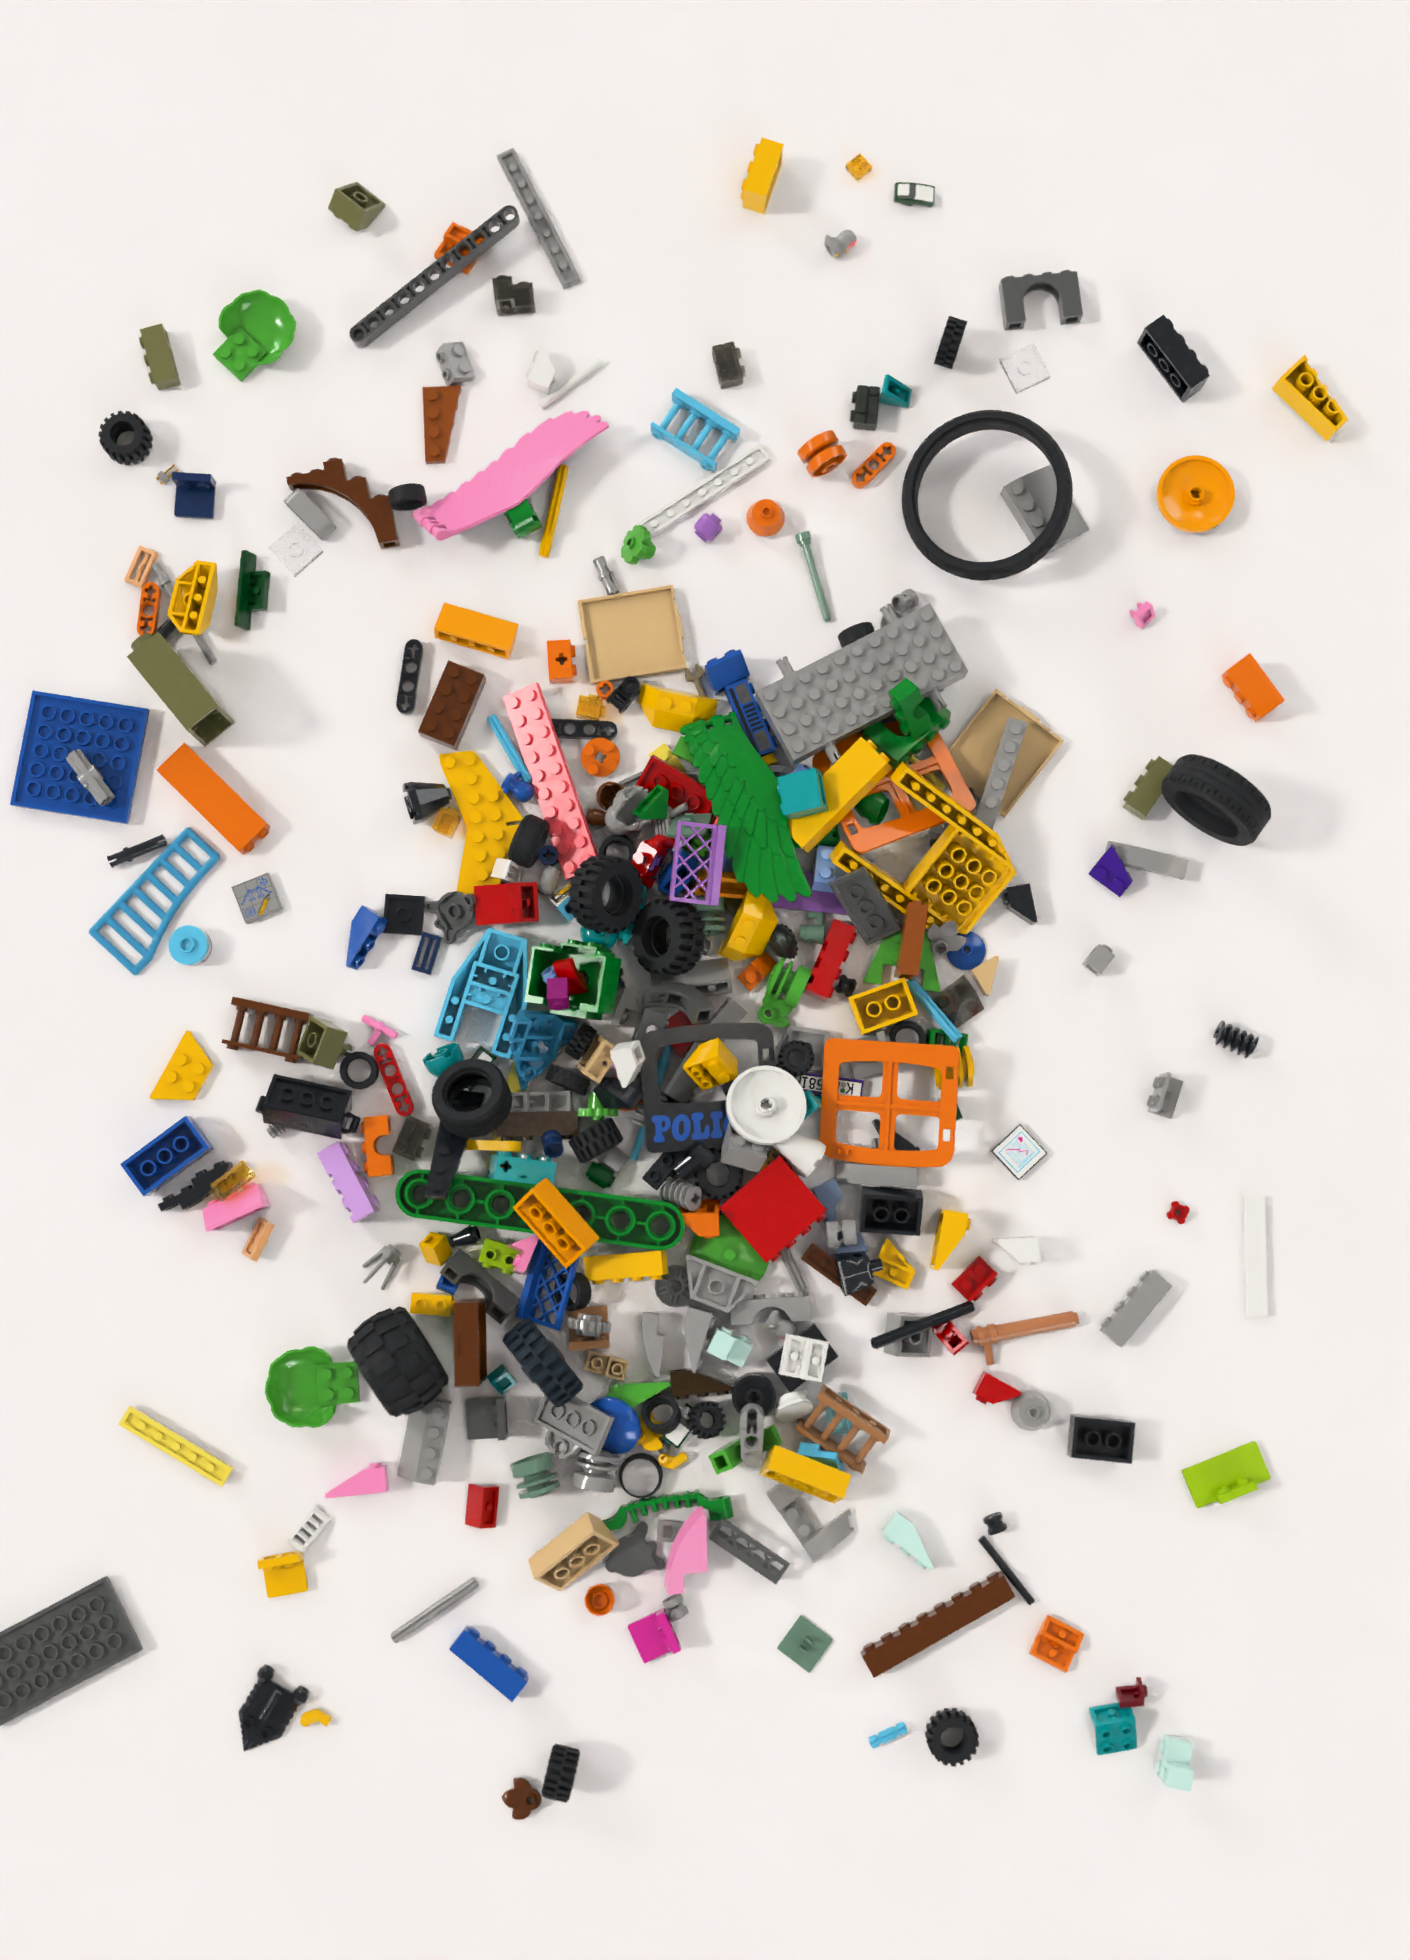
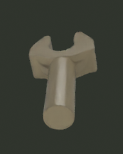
(696, 680)

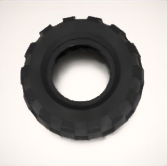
(397, 1361)

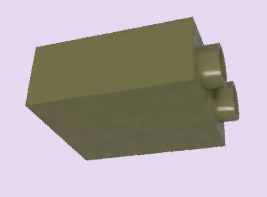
(179, 687)

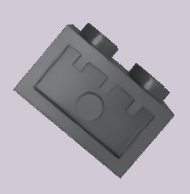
(487, 1418)

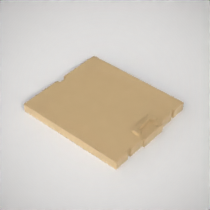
(632, 634)
(978, 743)

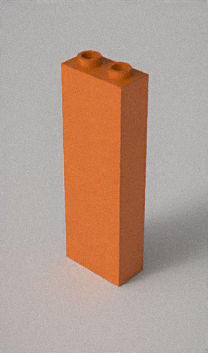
(214, 799)

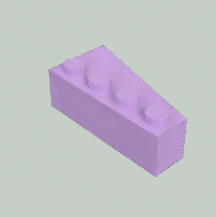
(348, 1181)

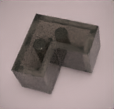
(513, 298)

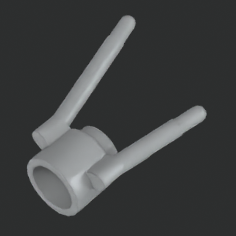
(389, 1255)

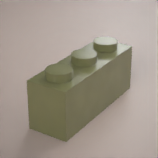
(159, 357)
(1147, 788)

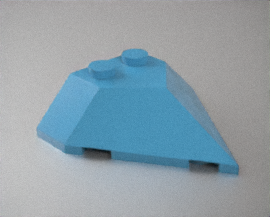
(536, 1040)

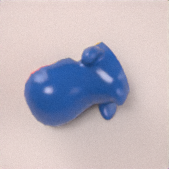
(520, 790)

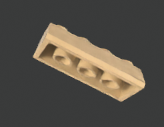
(572, 1552)

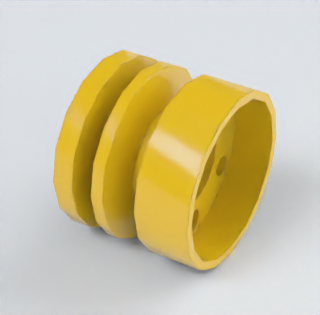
(966, 1070)

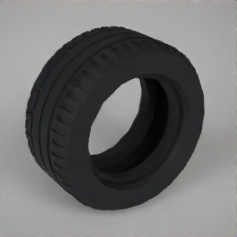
(457, 1078)

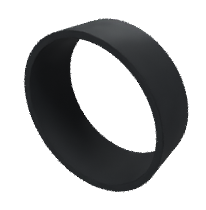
(641, 1456)

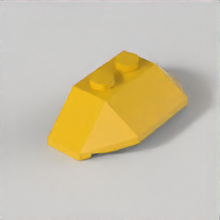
(194, 598)
(674, 708)
(749, 929)

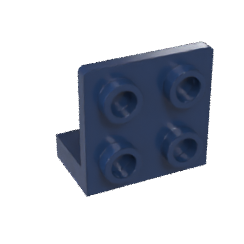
(194, 495)

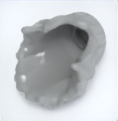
(619, 816)

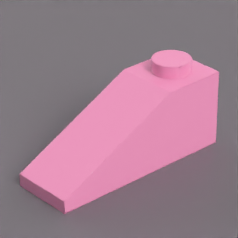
(367, 1481)

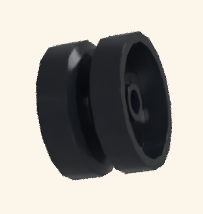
(746, 1385)

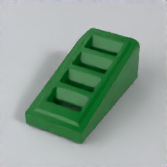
(930, 1036)

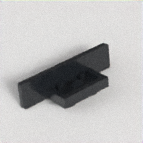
(664, 1168)

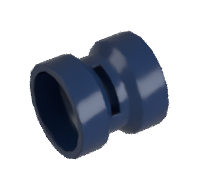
(552, 1143)

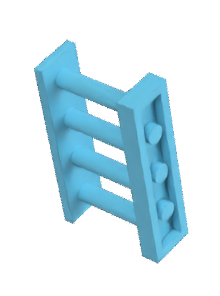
(696, 411)

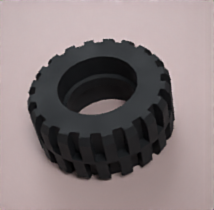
(588, 889)
(685, 941)

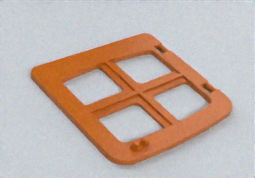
(911, 821)
(888, 1104)

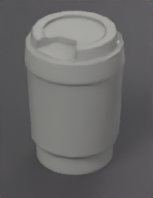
(548, 881)

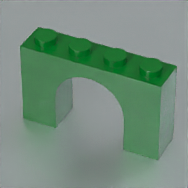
(902, 748)

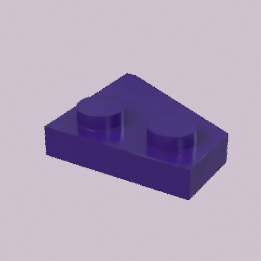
(1111, 872)

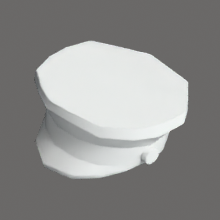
(793, 1406)

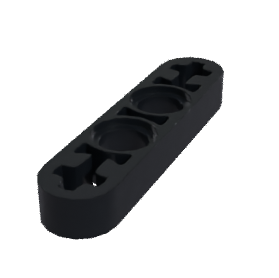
(409, 677)
(580, 725)

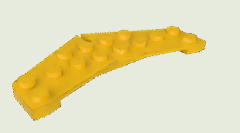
(486, 816)

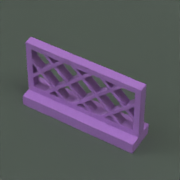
(714, 868)

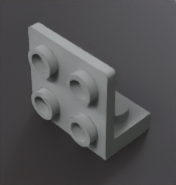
(1164, 1095)

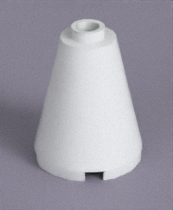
(801, 1153)

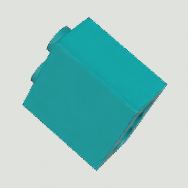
(802, 793)

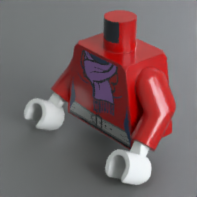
(651, 858)

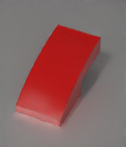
(576, 980)

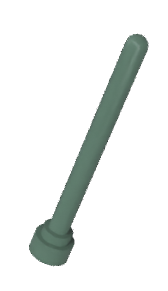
(803, 539)

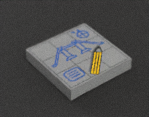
(257, 898)

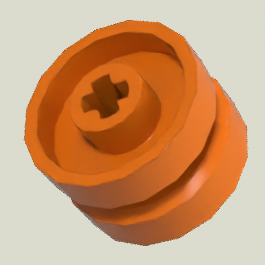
(822, 454)

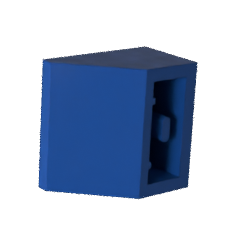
(726, 670)

